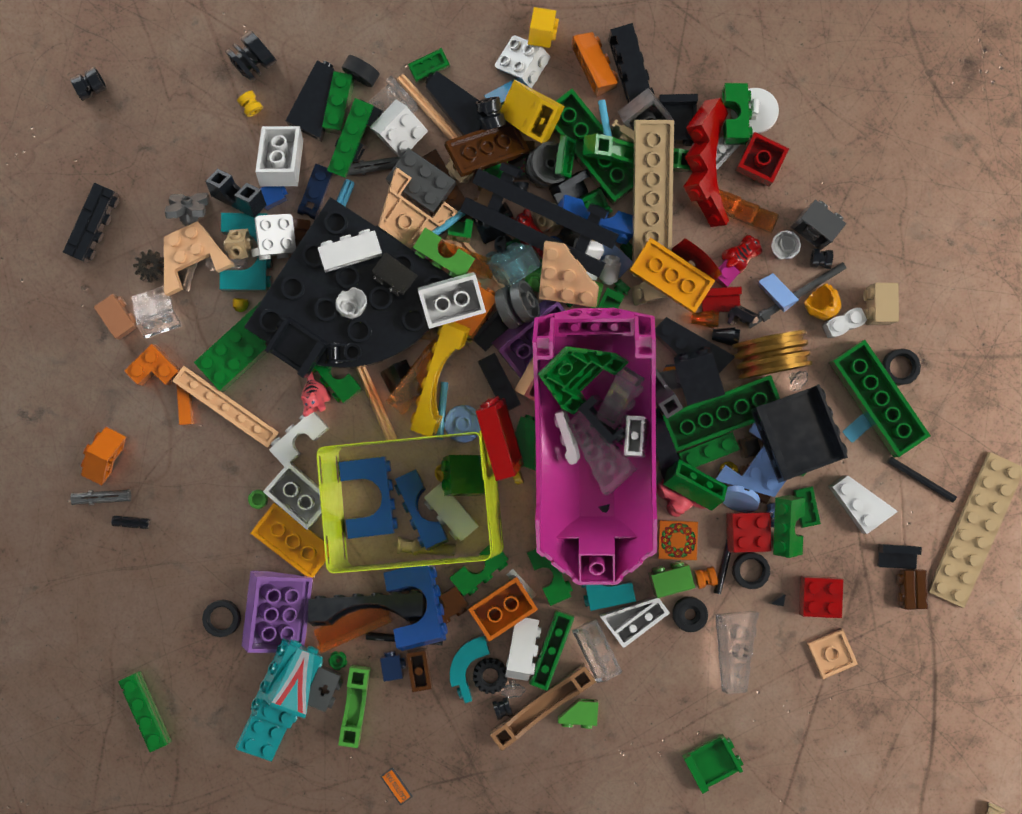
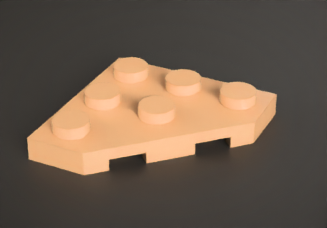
(565, 278)

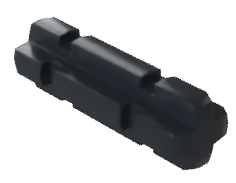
(131, 522)

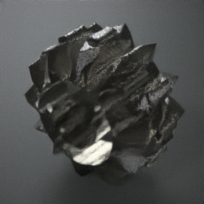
(150, 273)

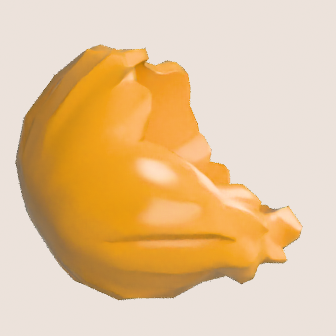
(823, 302)

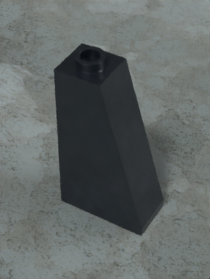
(312, 101)
(454, 102)

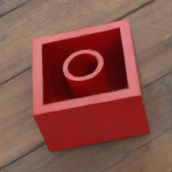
(762, 159)
(749, 532)
(821, 597)

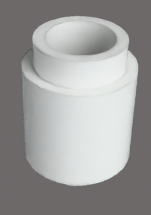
(611, 270)

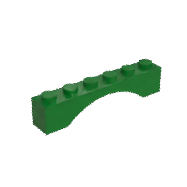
(621, 151)

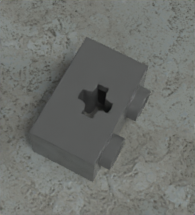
(323, 677)

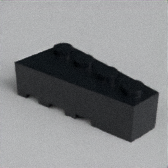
(629, 61)
(680, 339)

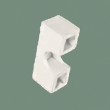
(285, 449)

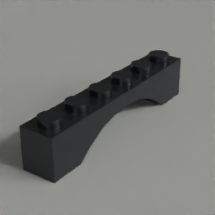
(327, 611)

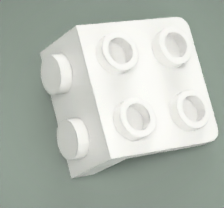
(523, 60)
(274, 236)

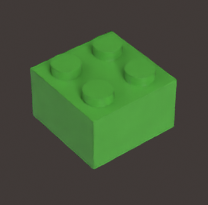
(671, 579)

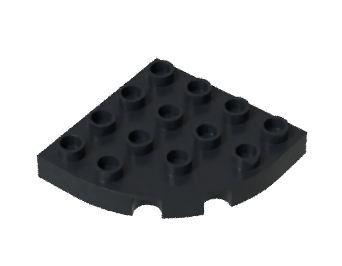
(310, 294)

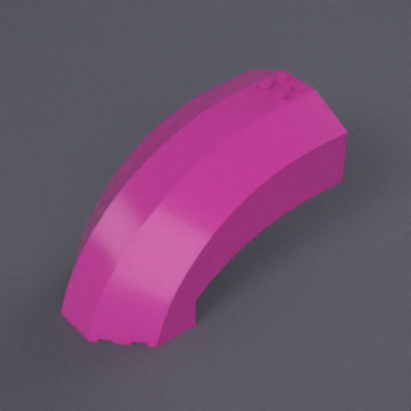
(568, 521)

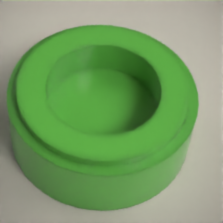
(258, 499)

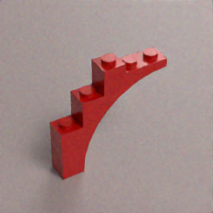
(701, 157)

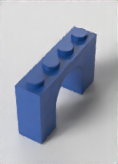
(382, 520)
(431, 626)

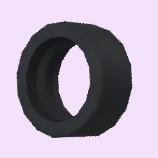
(360, 70)
(916, 366)
(765, 570)
(207, 621)

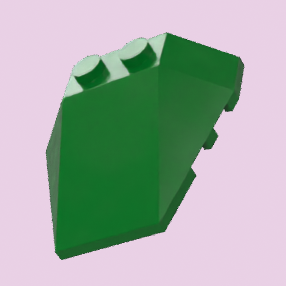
(573, 370)

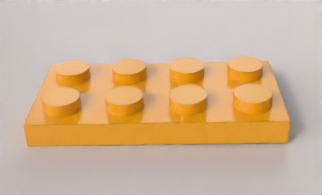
(672, 275)
(291, 541)

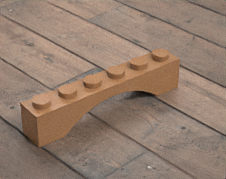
(537, 709)

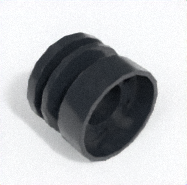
(250, 56)

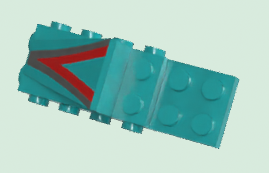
(280, 698)

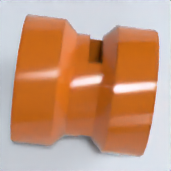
(706, 577)

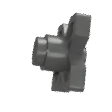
(187, 207)

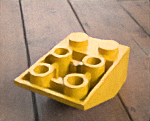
(531, 111)

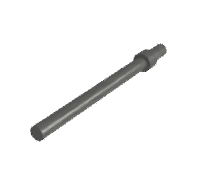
(766, 313)

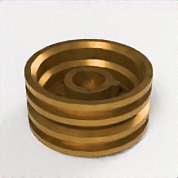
(772, 354)

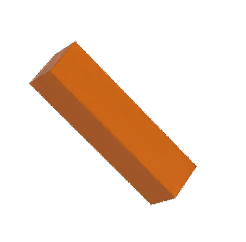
(185, 407)

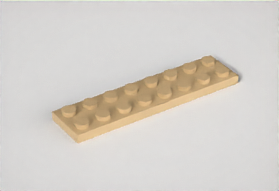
(652, 183)
(976, 530)

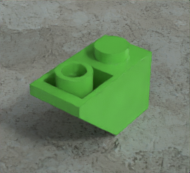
(581, 712)

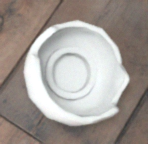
(786, 244)
(351, 303)

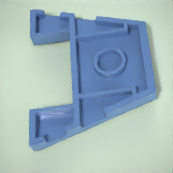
(757, 477)

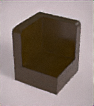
(748, 446)

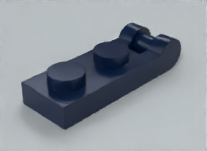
(315, 191)

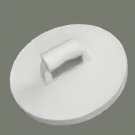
(764, 110)

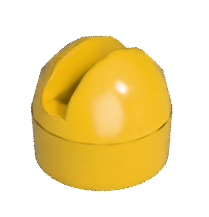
(240, 304)

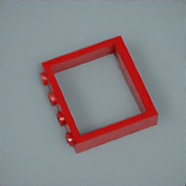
(499, 438)

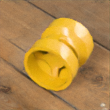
(249, 103)

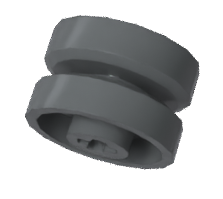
(541, 165)
(517, 304)

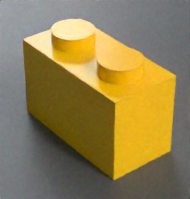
(543, 27)

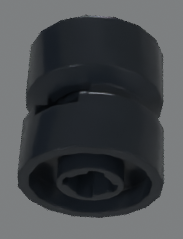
(88, 83)
(490, 113)

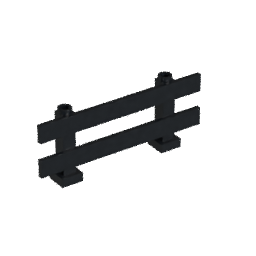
(504, 189)

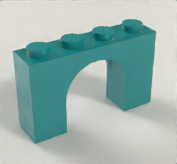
(255, 277)
(608, 595)

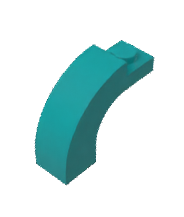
(468, 652)

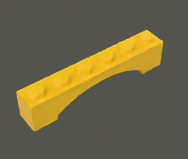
(427, 418)

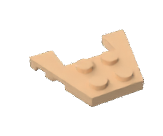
(406, 220)
(186, 248)

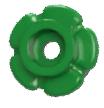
(621, 287)
(337, 665)

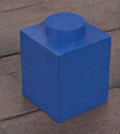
(274, 196)

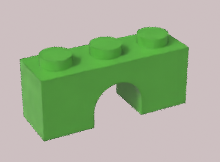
(428, 246)

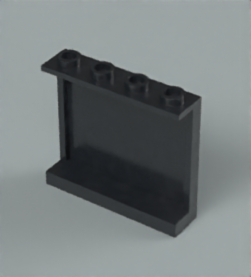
(799, 433)

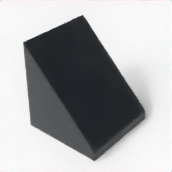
(779, 600)

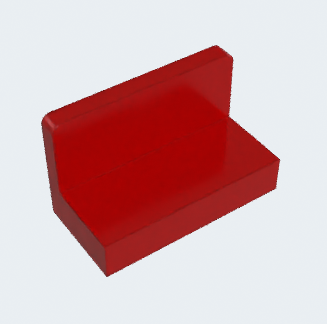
(722, 299)

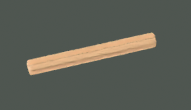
(427, 107)
(376, 403)

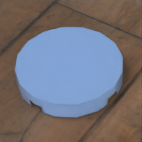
(462, 420)
(741, 499)

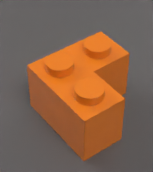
(152, 362)
(101, 455)

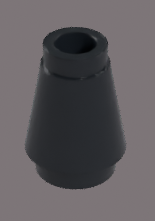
(726, 335)

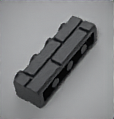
(91, 223)

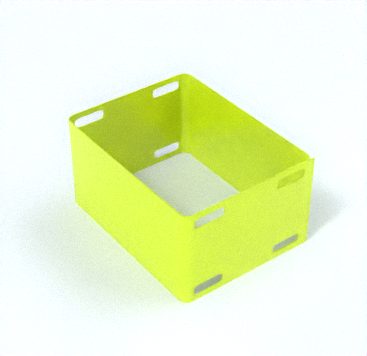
(333, 510)

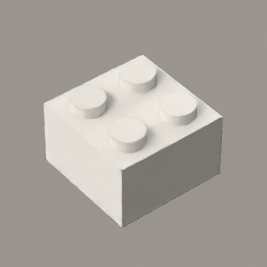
(398, 128)

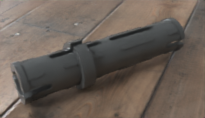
(363, 166)
(78, 498)

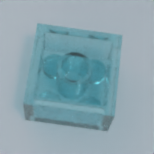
(514, 263)

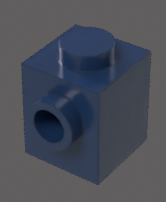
(392, 666)

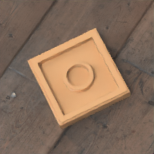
(832, 653)

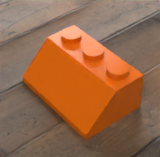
(594, 63)
(502, 608)

